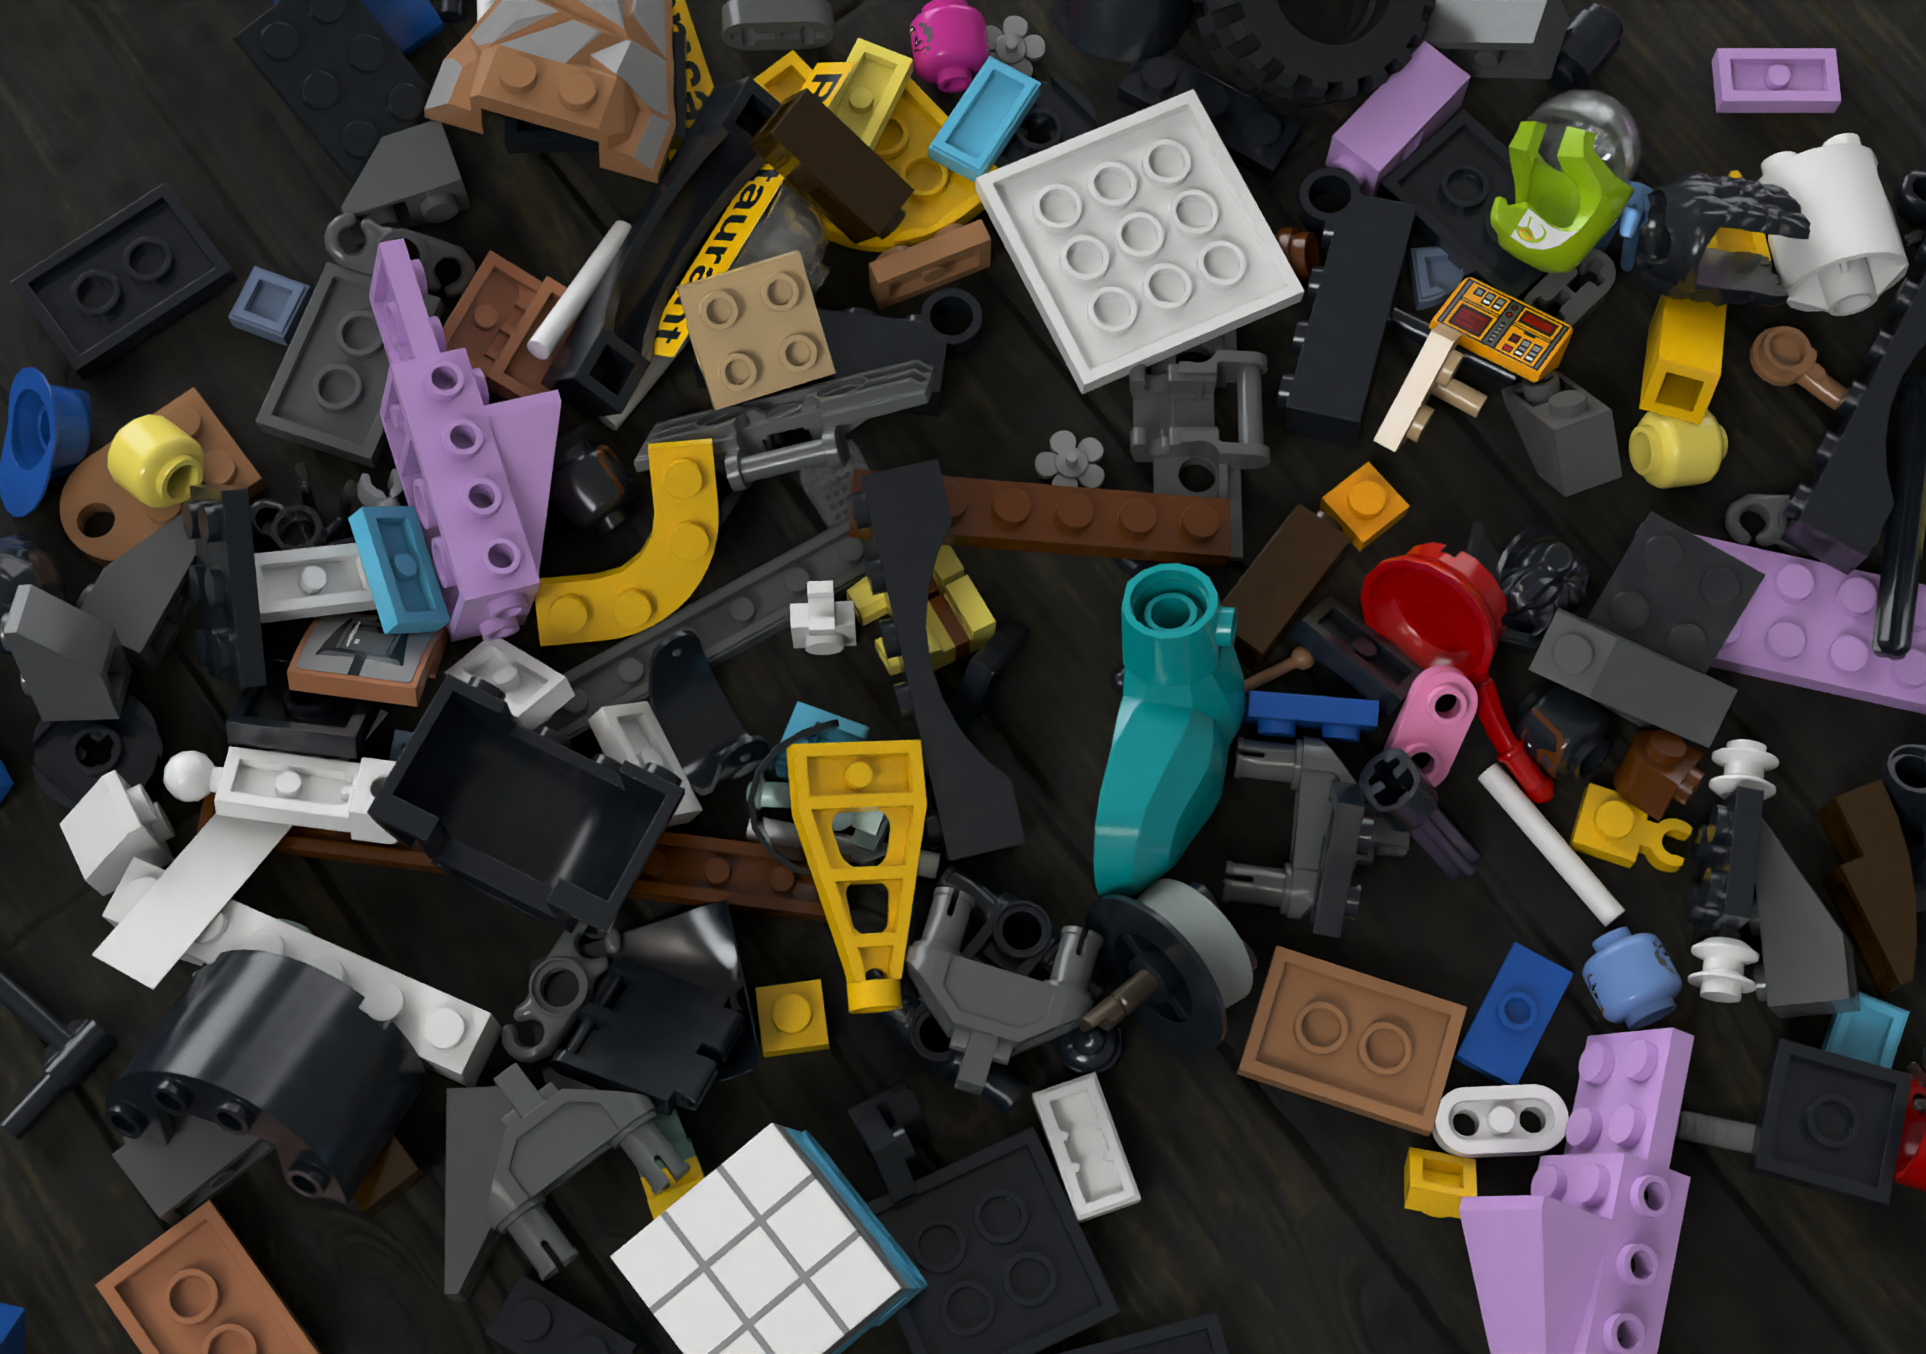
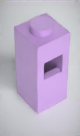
(1398, 118)

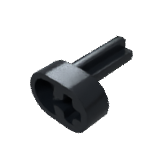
(1416, 810)

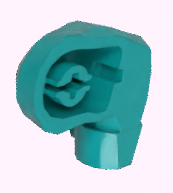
(1171, 726)

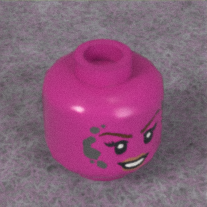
(949, 44)

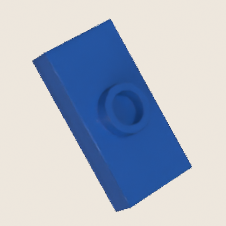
(1513, 1015)

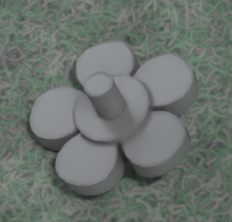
(1013, 46)
(1071, 464)

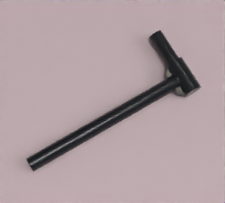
(67, 1060)

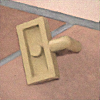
(1429, 375)

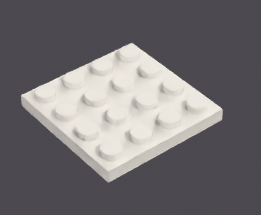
(1138, 240)

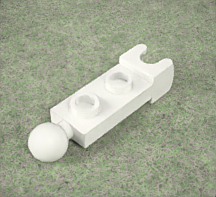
(285, 789)

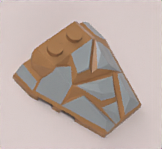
(570, 68)

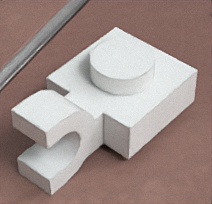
(822, 623)

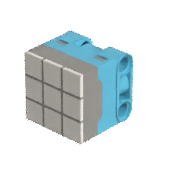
(770, 1256)

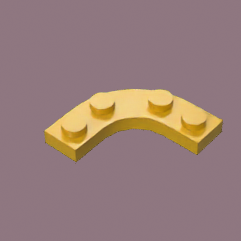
(657, 577)

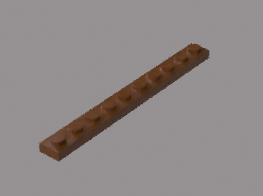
(679, 870)

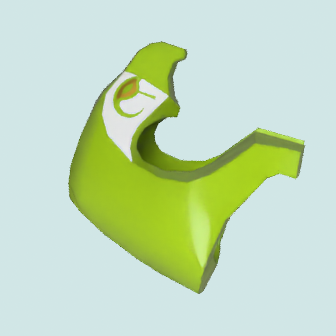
(1557, 212)

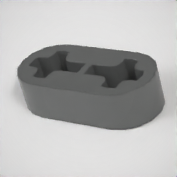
(777, 24)
(1579, 305)

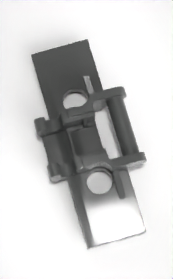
(1178, 429)
(749, 431)

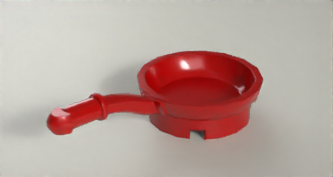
(1451, 615)

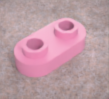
(1435, 732)

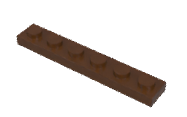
(1081, 521)

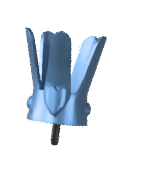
(1630, 223)

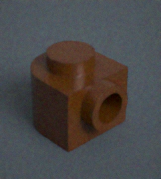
(1658, 772)

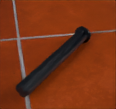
(1904, 527)

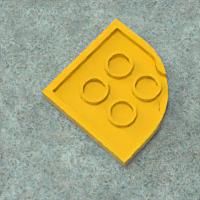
(938, 194)

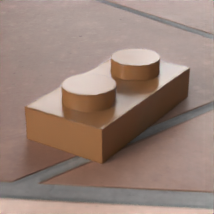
(930, 264)

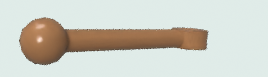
(1299, 659)

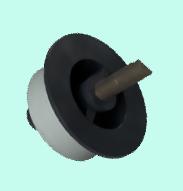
(1169, 964)

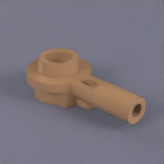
(1786, 357)

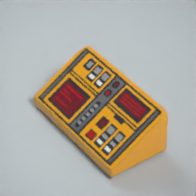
(1505, 329)

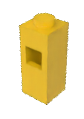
(1683, 358)

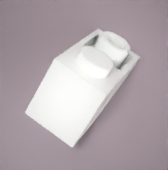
(112, 828)

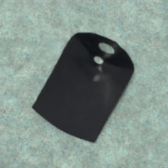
(689, 946)

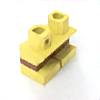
(955, 619)

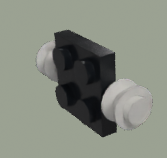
(1727, 871)

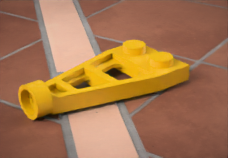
(862, 779)

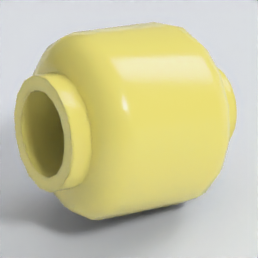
(1677, 451)
(155, 461)

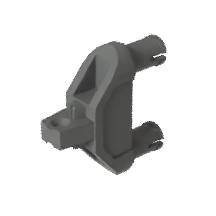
(1309, 770)
(992, 1009)
(553, 1139)

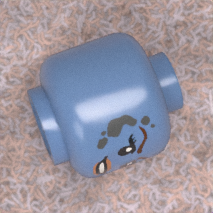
(1632, 978)

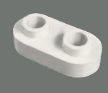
(1497, 1122)

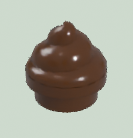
(1300, 250)

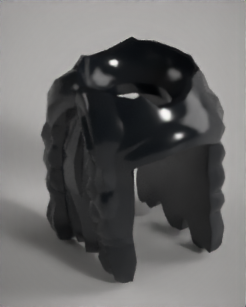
(1684, 220)

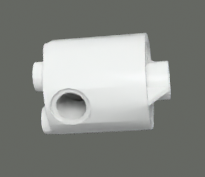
(1853, 232)

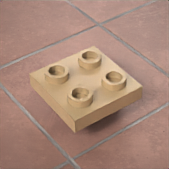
(755, 329)

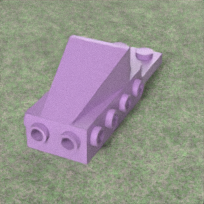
(463, 463)
(1559, 1260)

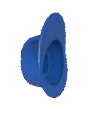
(43, 438)

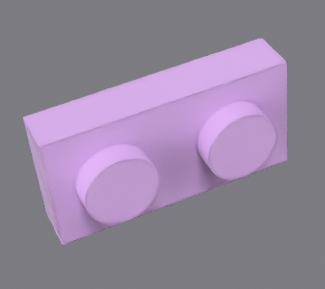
(1776, 80)

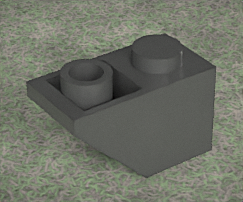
(408, 181)
(1564, 432)
(65, 657)

